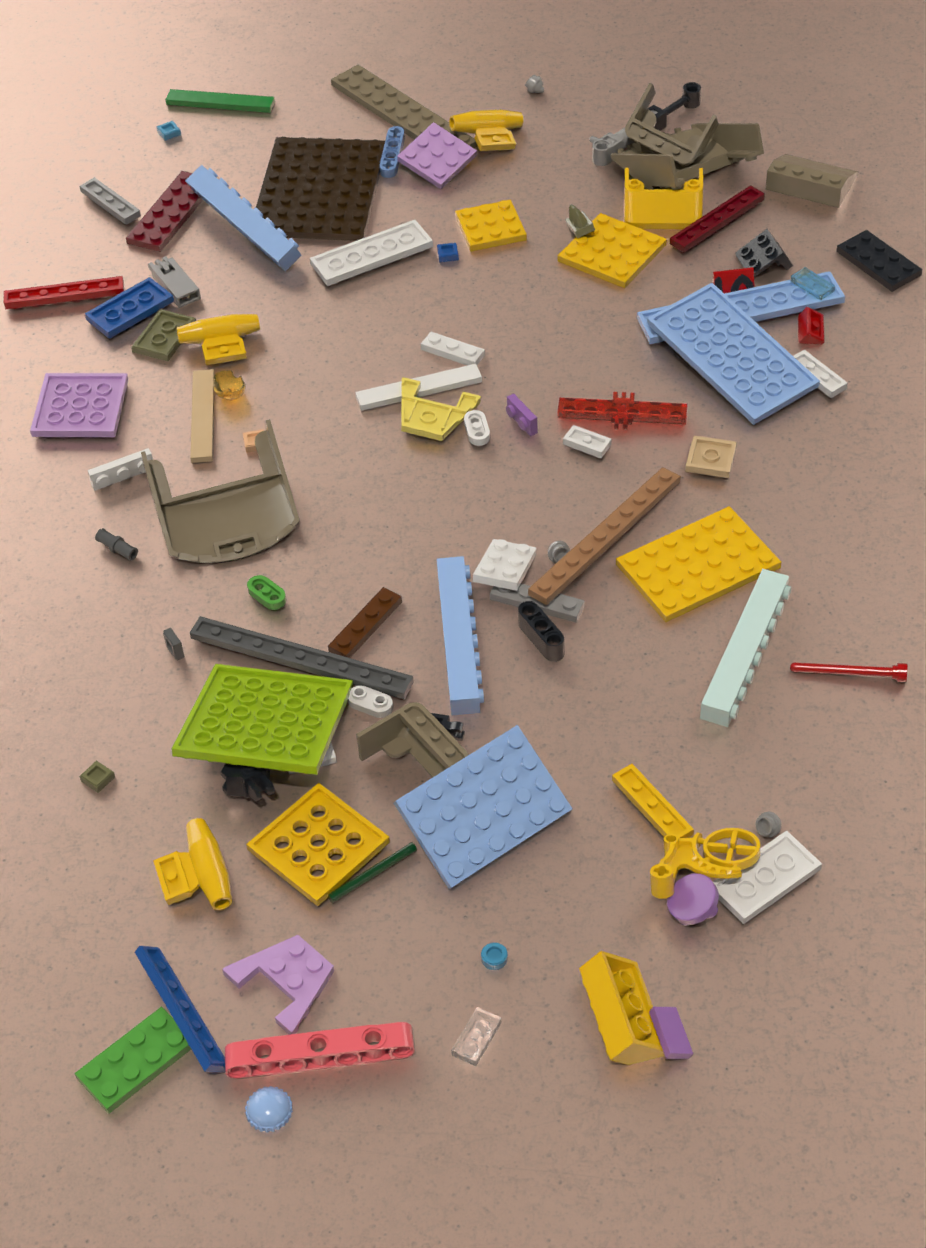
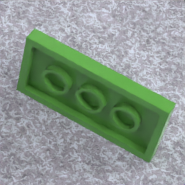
(133, 1060)

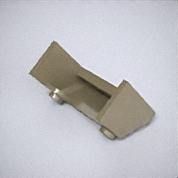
(641, 130)
(412, 731)

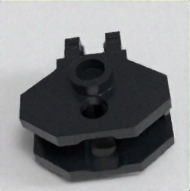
(246, 781)

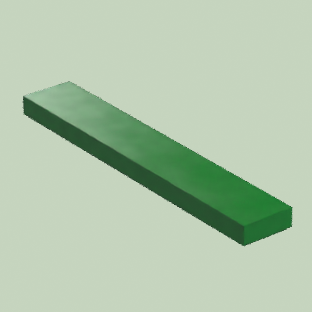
(220, 100)

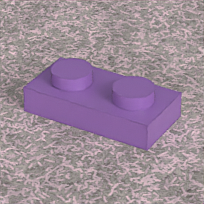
(521, 414)

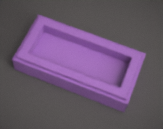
(671, 1032)

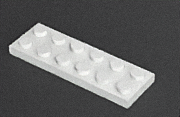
(371, 252)

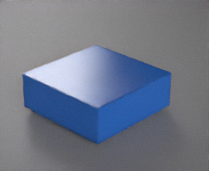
(447, 252)

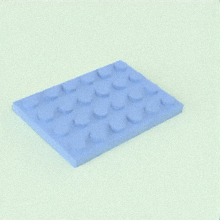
(482, 806)

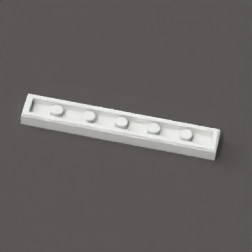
(430, 385)

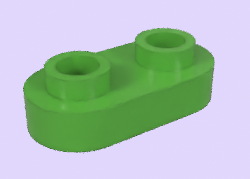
(270, 595)

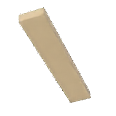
(202, 416)

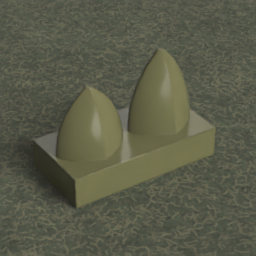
(579, 222)

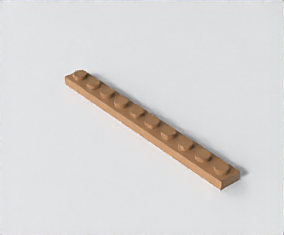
(603, 536)

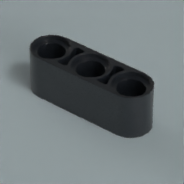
(541, 631)

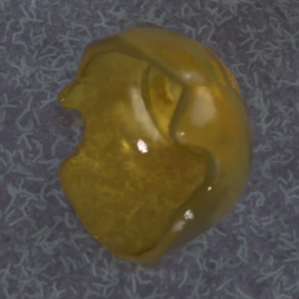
(228, 386)

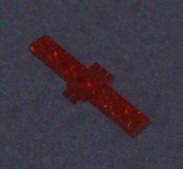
(622, 410)

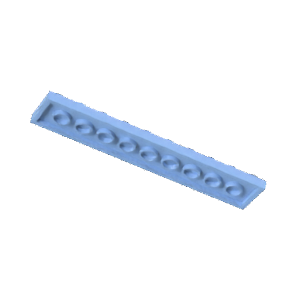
(763, 302)

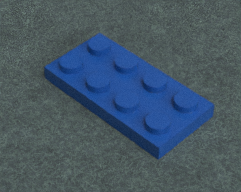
(129, 307)

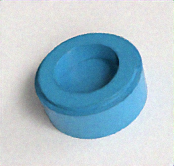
(494, 956)

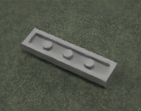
(110, 201)
(560, 607)

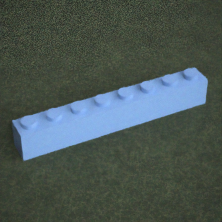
(244, 218)
(458, 636)

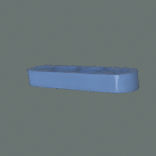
(389, 151)

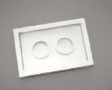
(504, 564)

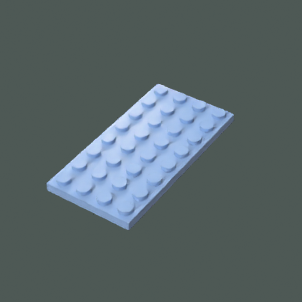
(733, 353)

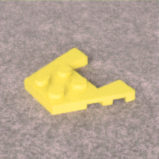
(430, 417)

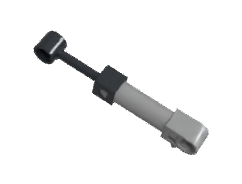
(610, 143)

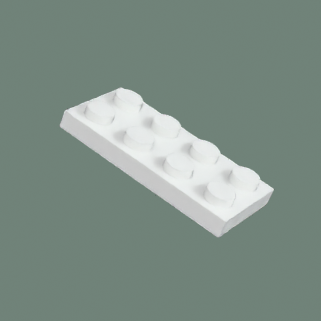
(780, 869)

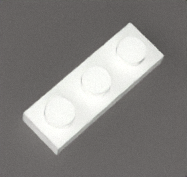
(452, 349)
(830, 382)
(118, 470)

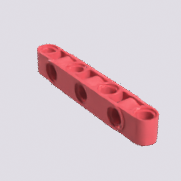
(298, 1054)

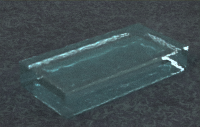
(812, 283)

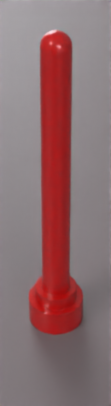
(897, 672)

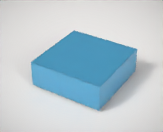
(168, 130)

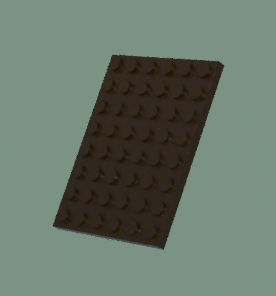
(321, 187)

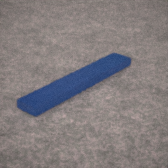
(181, 1009)

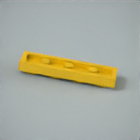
(651, 802)

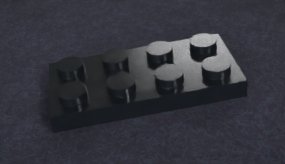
(879, 260)

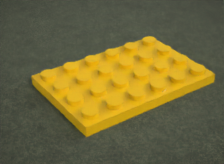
(697, 563)

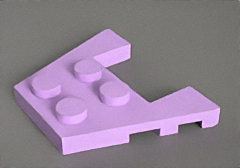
(291, 967)

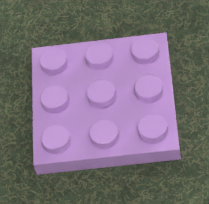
(437, 155)

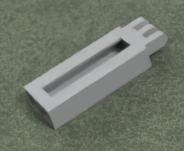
(174, 281)

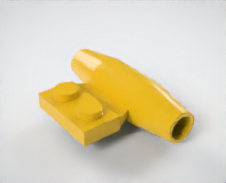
(489, 127)
(220, 336)
(200, 867)

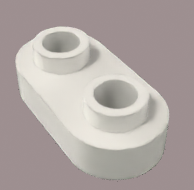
(477, 428)
(367, 699)

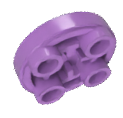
(693, 899)

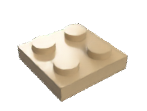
(711, 456)

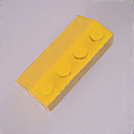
(621, 1008)

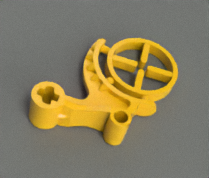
(683, 854)

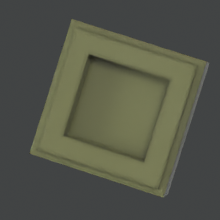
(97, 776)

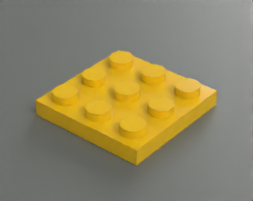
(490, 225)

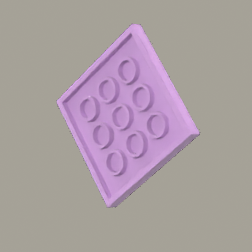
(79, 405)

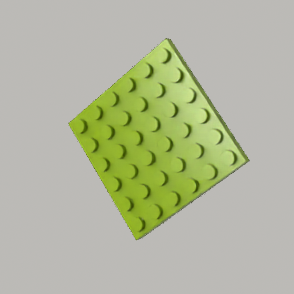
(263, 719)

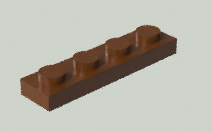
(365, 623)

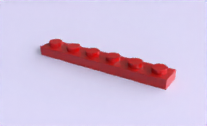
(63, 292)

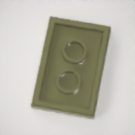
(160, 335)

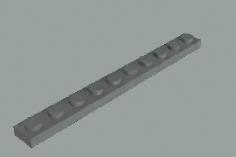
(301, 657)

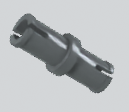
(116, 544)

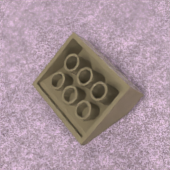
(809, 180)

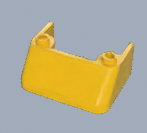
(662, 206)

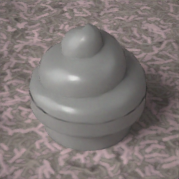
(535, 84)
(557, 551)
(768, 824)

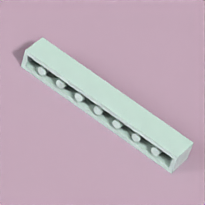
(745, 648)

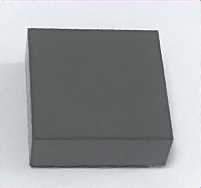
(173, 644)

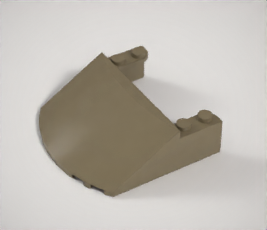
(728, 145)
(228, 518)

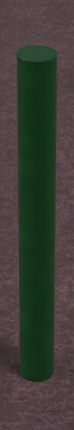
(372, 872)

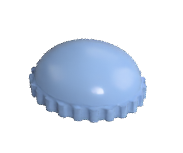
(268, 1109)

